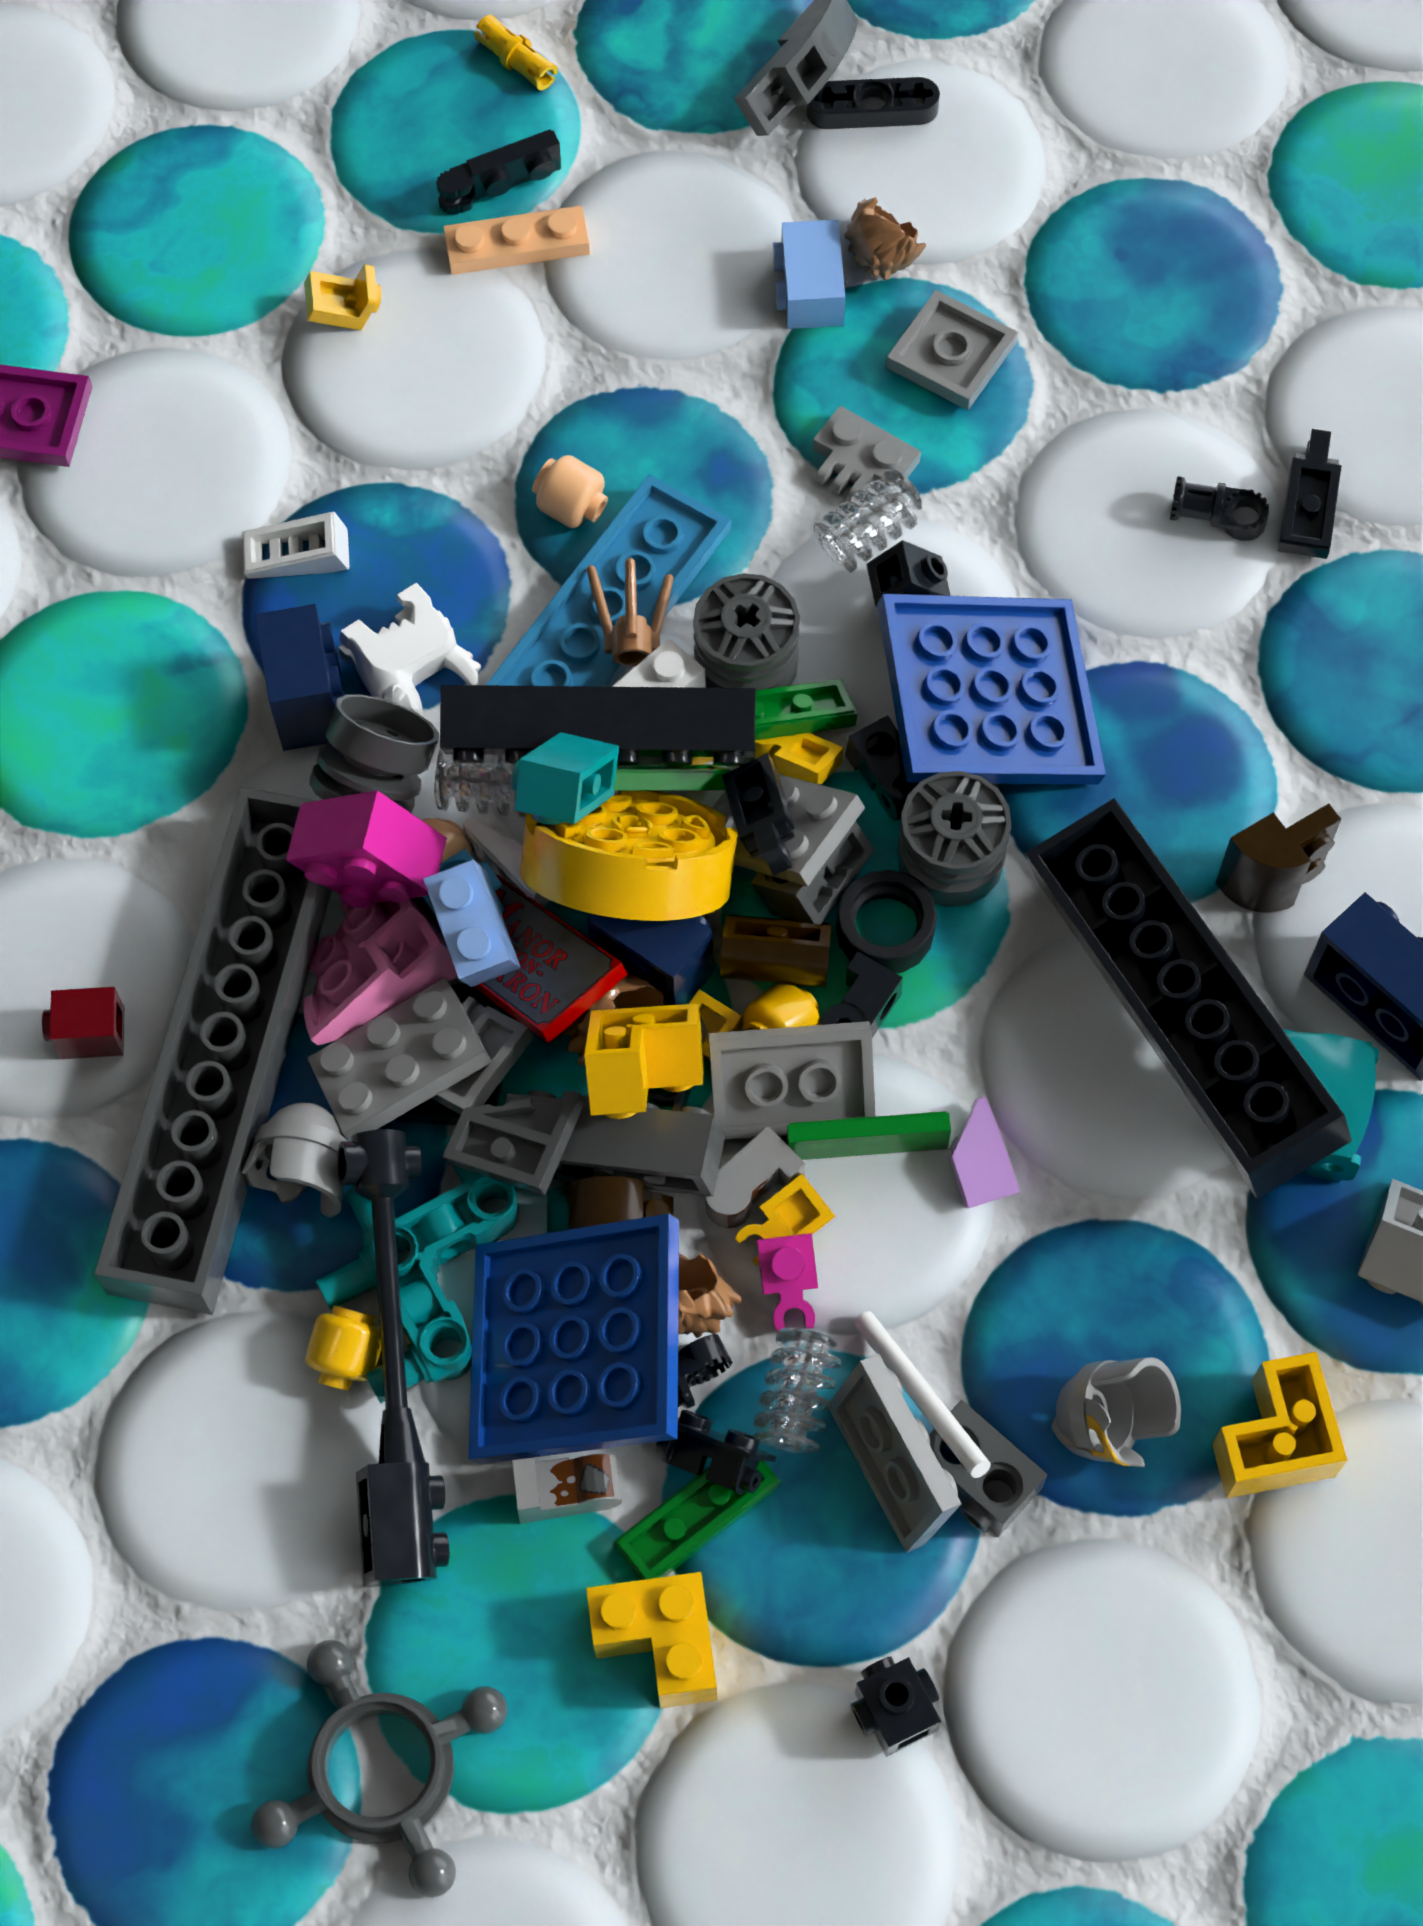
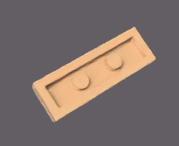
(516, 240)

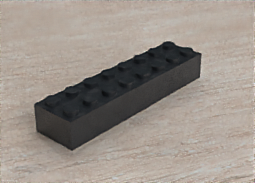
(1189, 999)

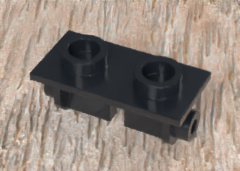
(732, 1455)

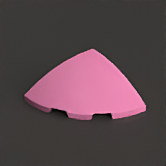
(373, 965)

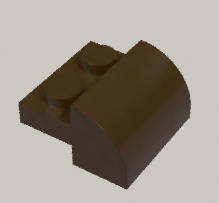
(1271, 862)
(775, 951)

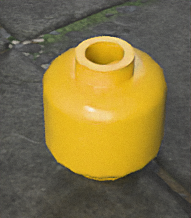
(781, 1007)
(343, 1347)

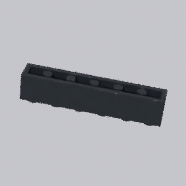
(640, 720)

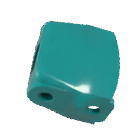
(1349, 1075)

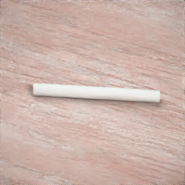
(923, 1395)

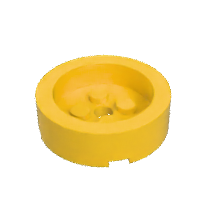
(634, 858)

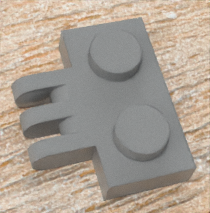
(859, 453)

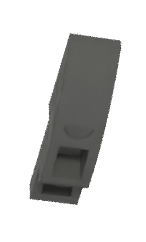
(802, 65)

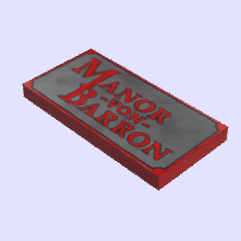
(558, 972)

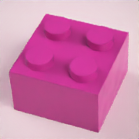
(365, 848)

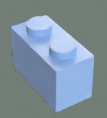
(812, 274)
(471, 923)

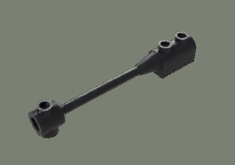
(398, 1491)

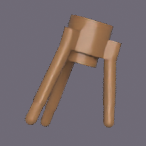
(631, 637)

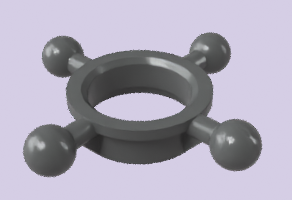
(431, 1869)

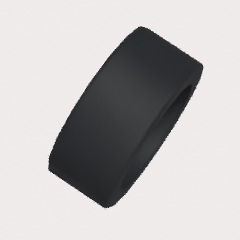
(893, 886)

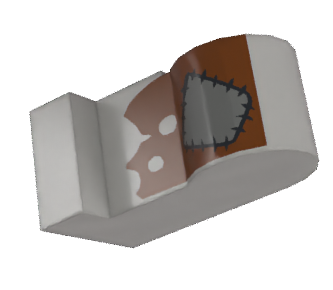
(751, 1176)
(565, 1486)

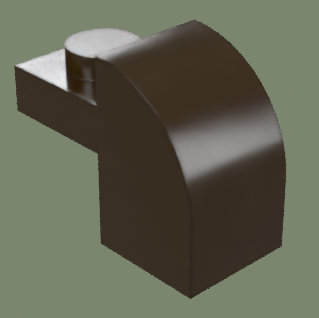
(603, 1201)

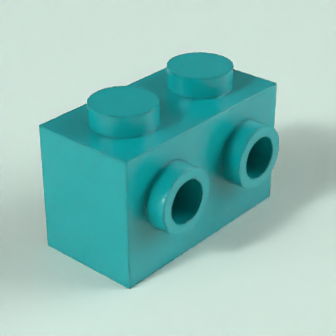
(565, 778)

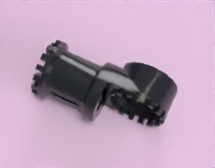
(1217, 507)
(697, 1362)

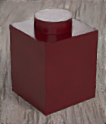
(85, 1023)

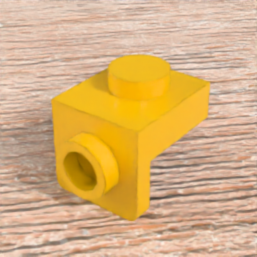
(341, 299)

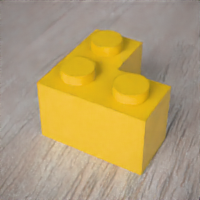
(640, 1051)
(1294, 1438)
(663, 1618)

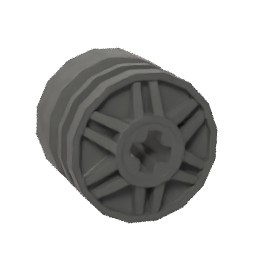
(747, 633)
(374, 749)
(952, 863)

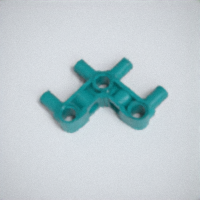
(433, 1237)

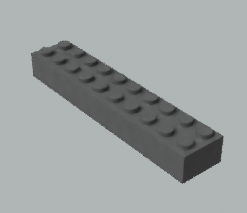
(216, 1066)

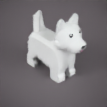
(408, 653)

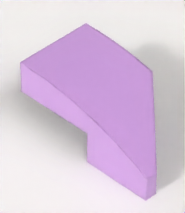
(982, 1159)

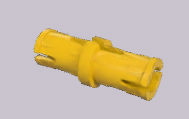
(515, 52)

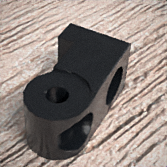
(879, 759)
(870, 995)

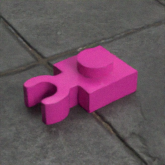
(788, 1269)

